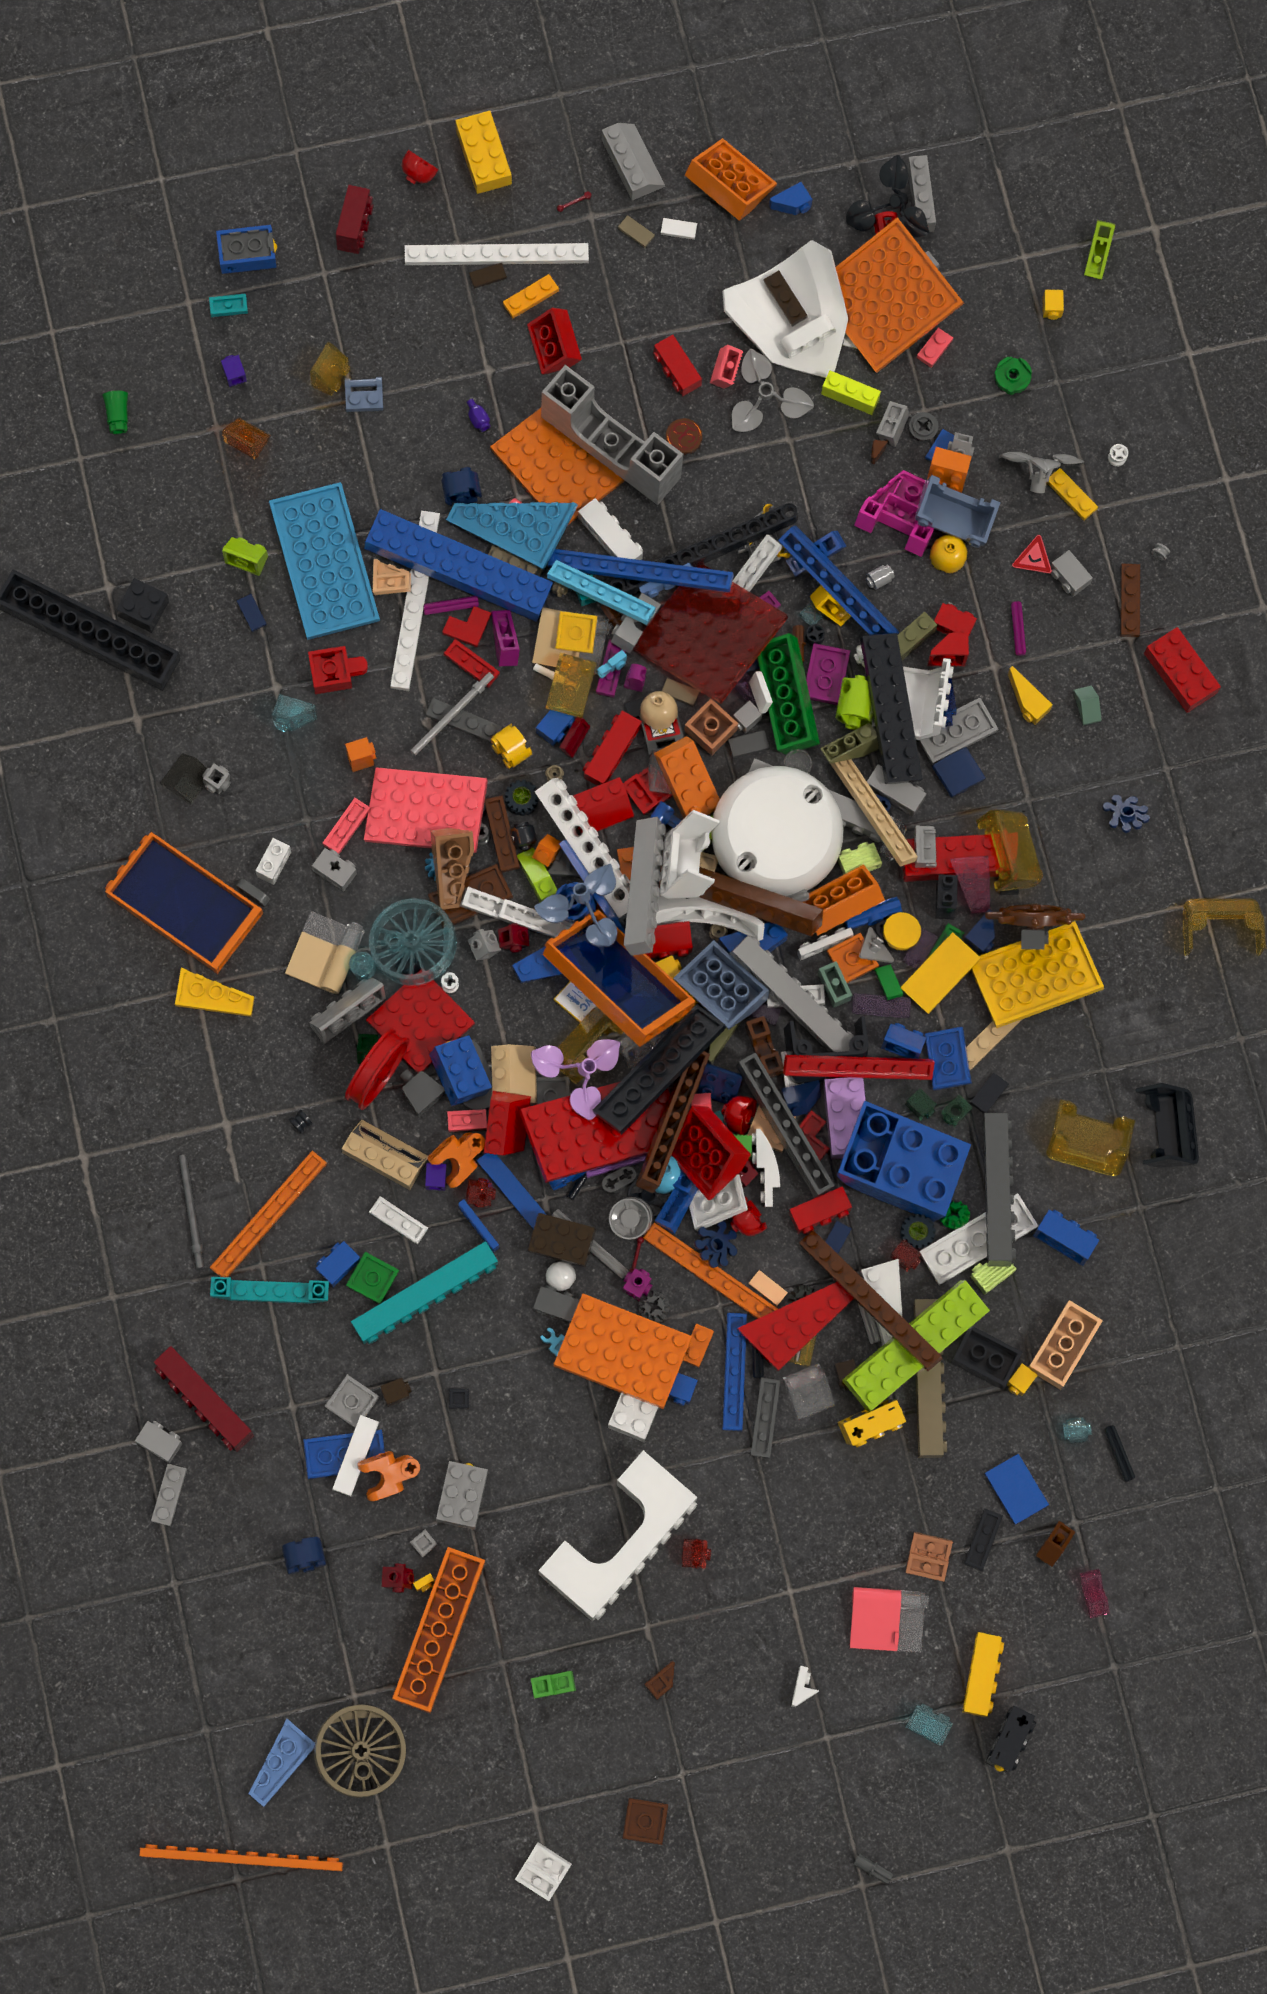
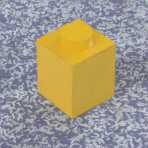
(1053, 304)
(1021, 1380)

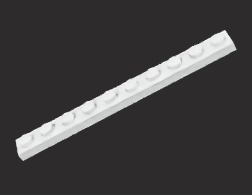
(496, 254)
(412, 617)

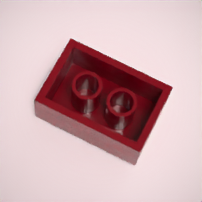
(354, 219)

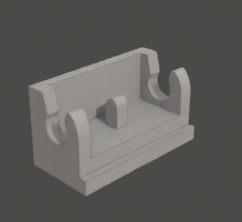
(893, 423)
(925, 846)

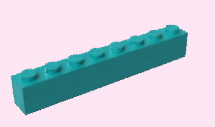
(424, 1293)

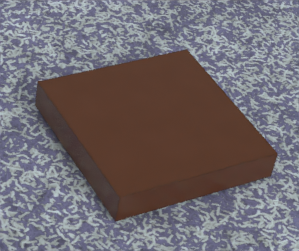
(645, 1821)

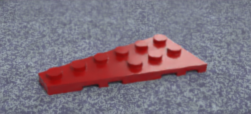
(792, 1327)

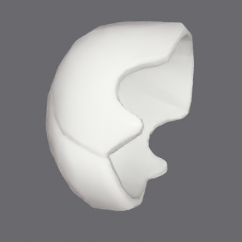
(560, 1275)

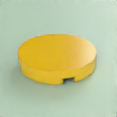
(901, 931)

